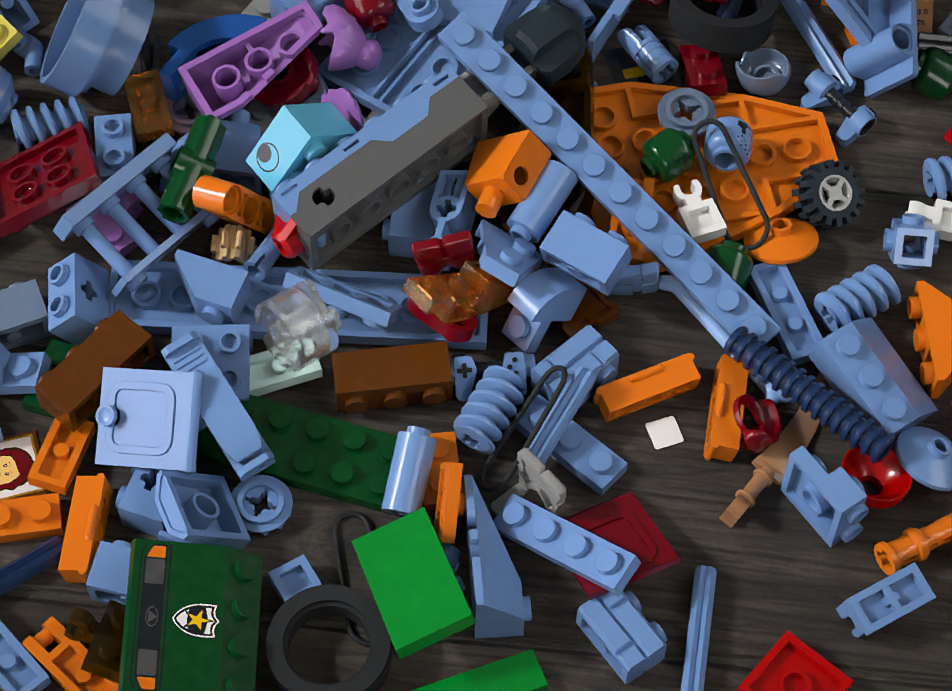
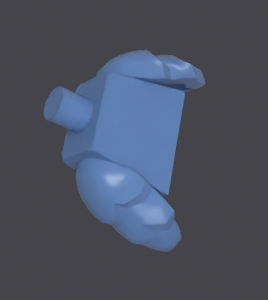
(235, 148)

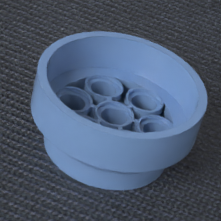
(95, 45)

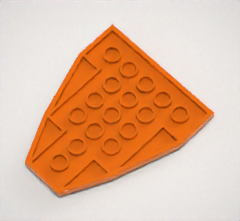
(782, 146)

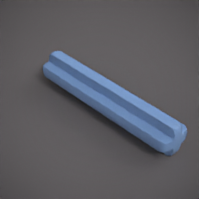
(562, 413)

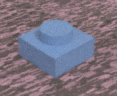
(293, 578)

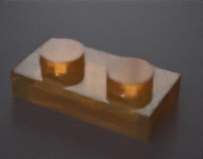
(148, 106)

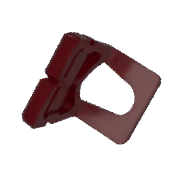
(436, 254)

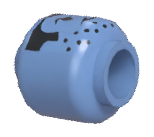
(717, 150)

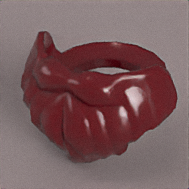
(768, 423)

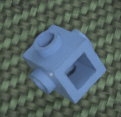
(917, 252)

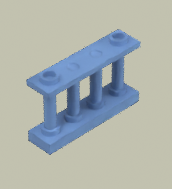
(106, 200)

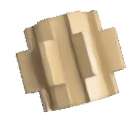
(232, 245)

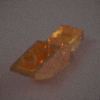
(459, 294)

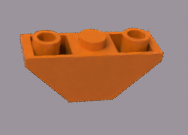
(932, 336)

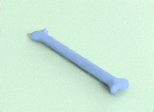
(719, 333)

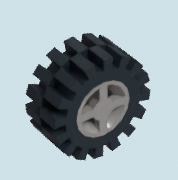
(840, 190)

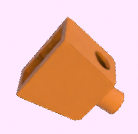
(505, 170)

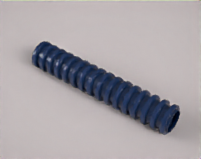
(809, 394)

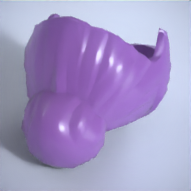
(348, 41)

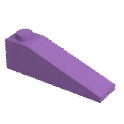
(240, 68)

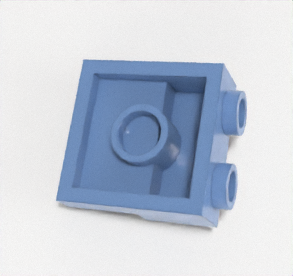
(827, 501)

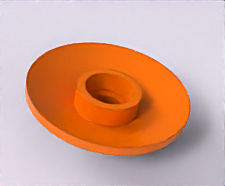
(787, 243)

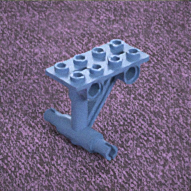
(885, 40)

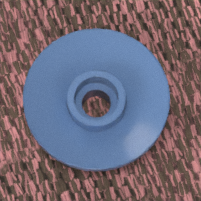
(926, 457)

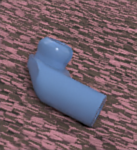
(579, 8)

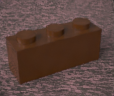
(392, 377)
(74, 386)

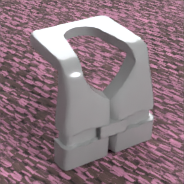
(536, 477)

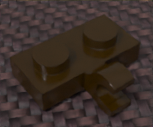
(104, 639)

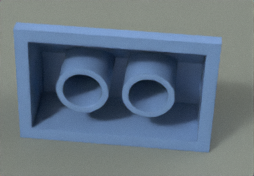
(872, 376)

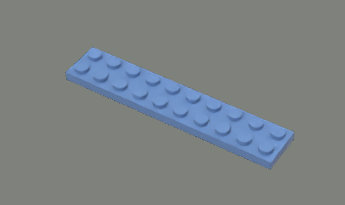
(164, 303)

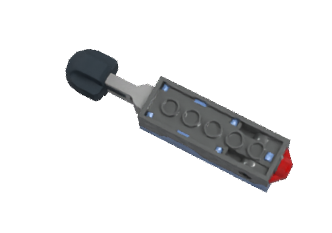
(410, 144)

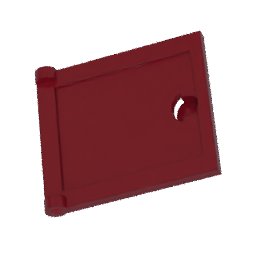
(630, 528)

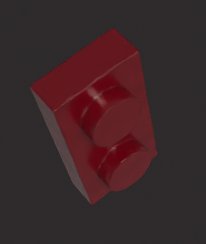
(703, 70)

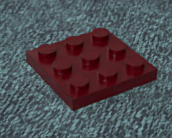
(46, 178)

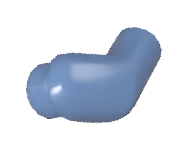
(33, 53)

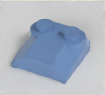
(199, 509)

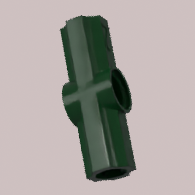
(189, 164)

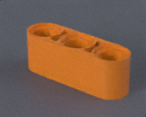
(234, 203)

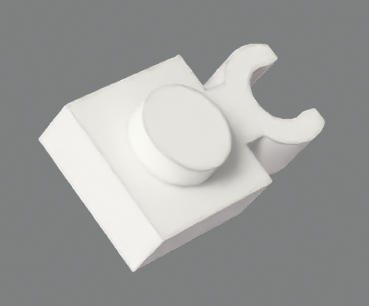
(698, 217)

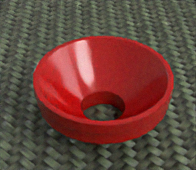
(886, 475)

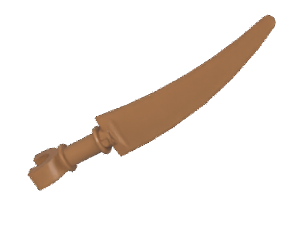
(773, 461)

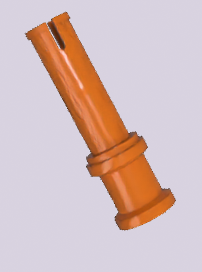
(913, 545)

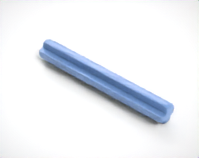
(819, 43)
(699, 629)

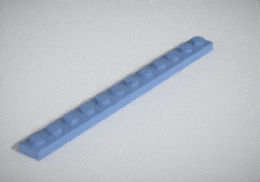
(605, 179)

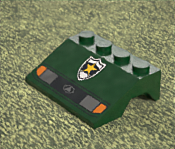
(190, 618)

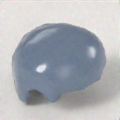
(763, 71)

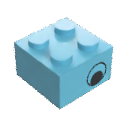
(295, 139)

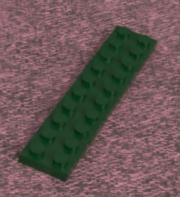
(308, 447)

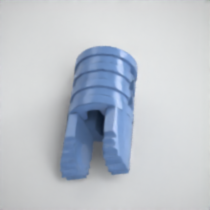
(648, 53)

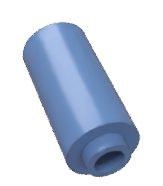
(543, 202)
(409, 471)

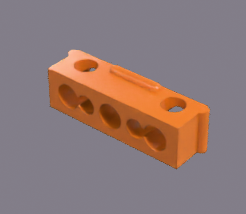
(647, 387)
(722, 431)
(85, 527)

